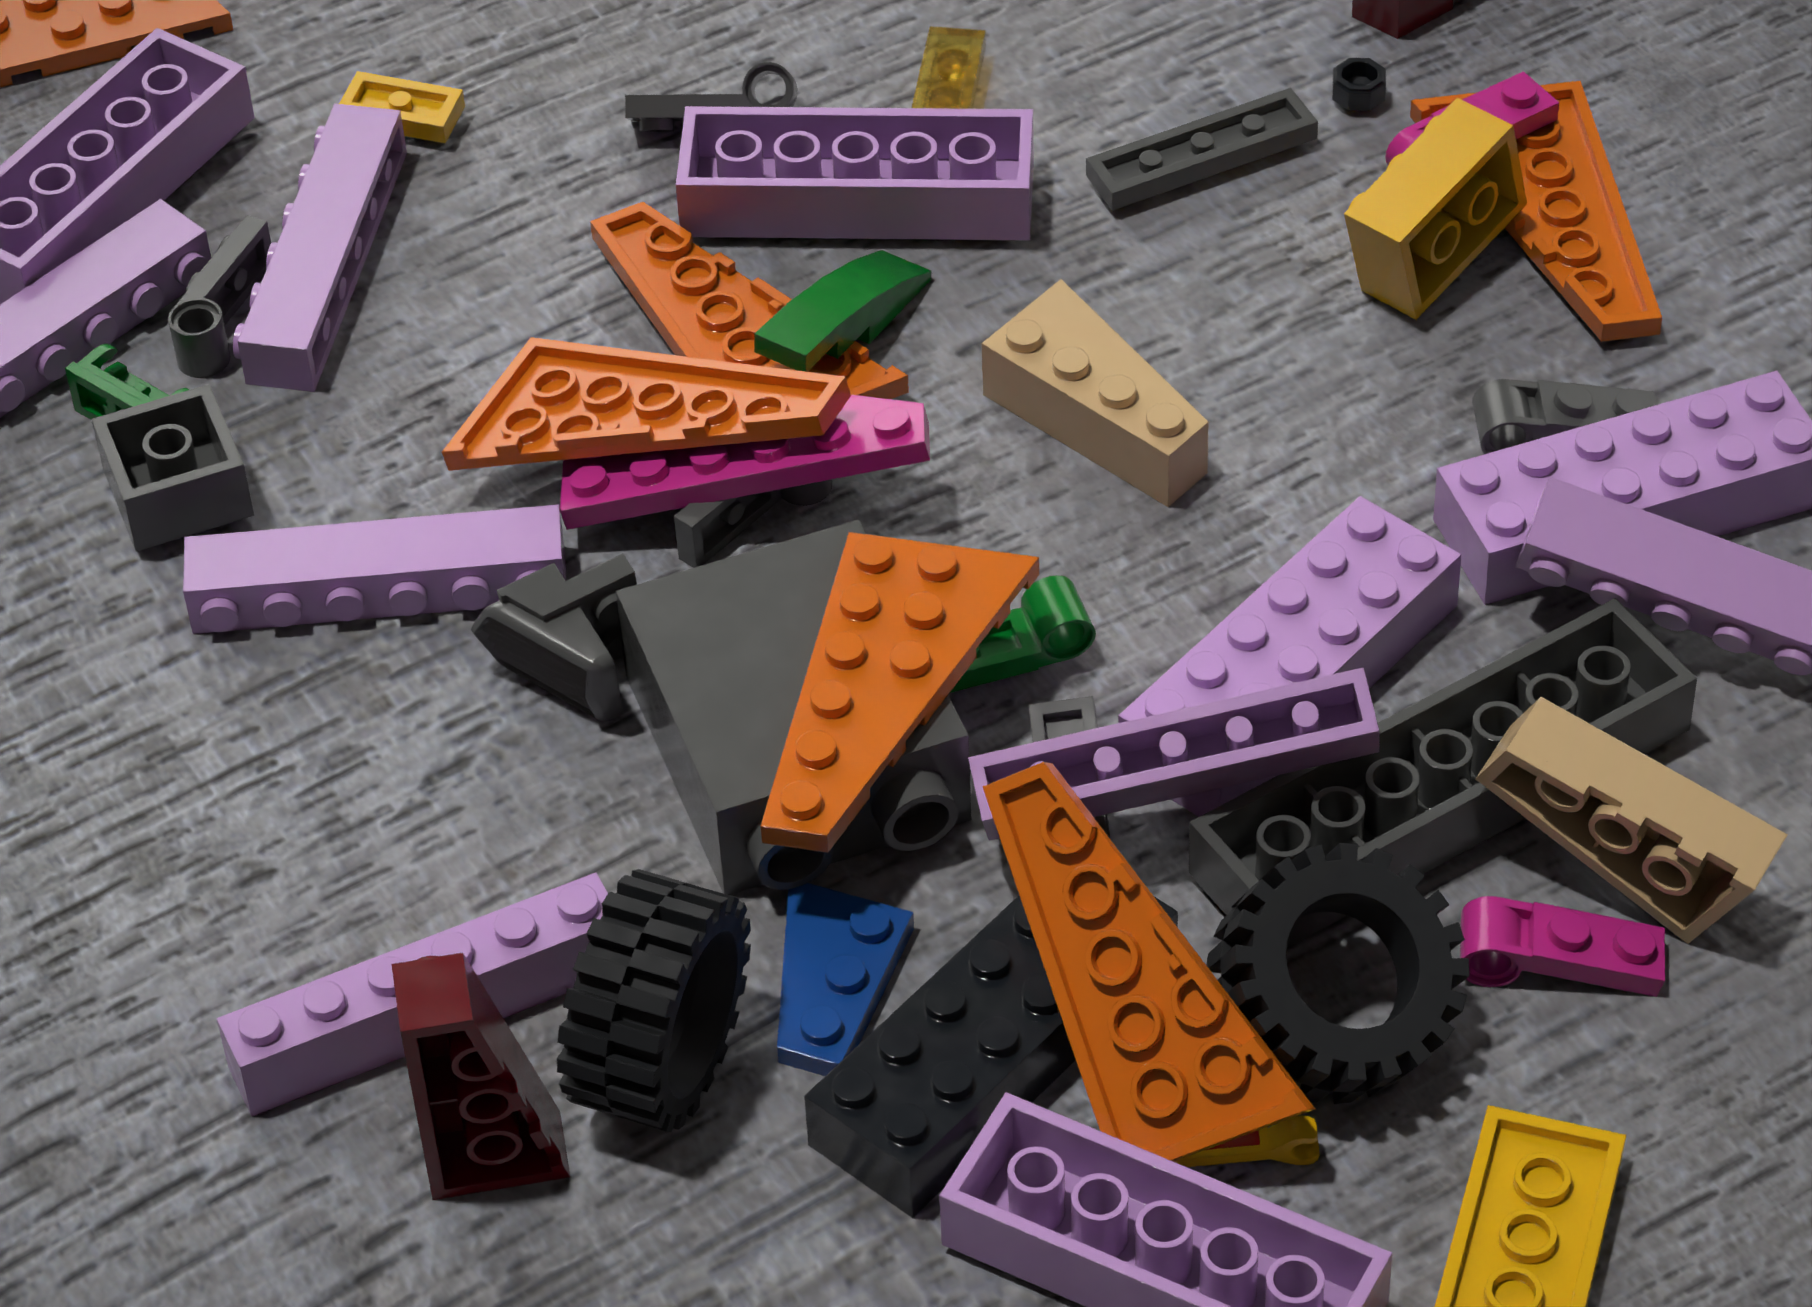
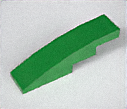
(840, 309)

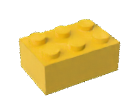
(1436, 207)

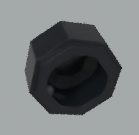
(1359, 84)

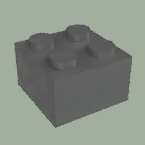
(173, 467)

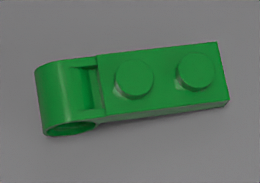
(1041, 632)

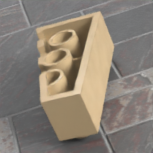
(1095, 394)
(1631, 818)

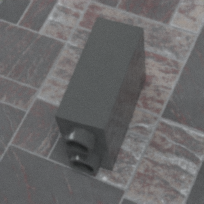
(718, 682)

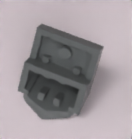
(562, 633)

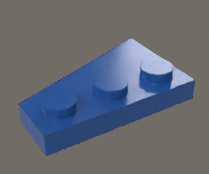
(834, 973)

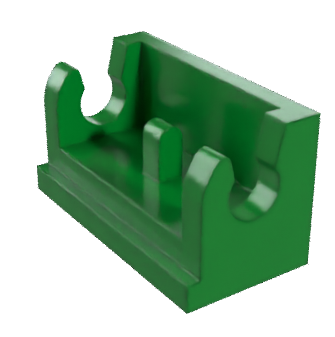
(107, 391)

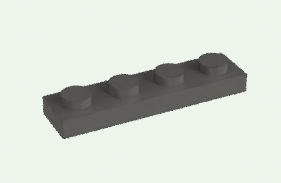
(1201, 148)

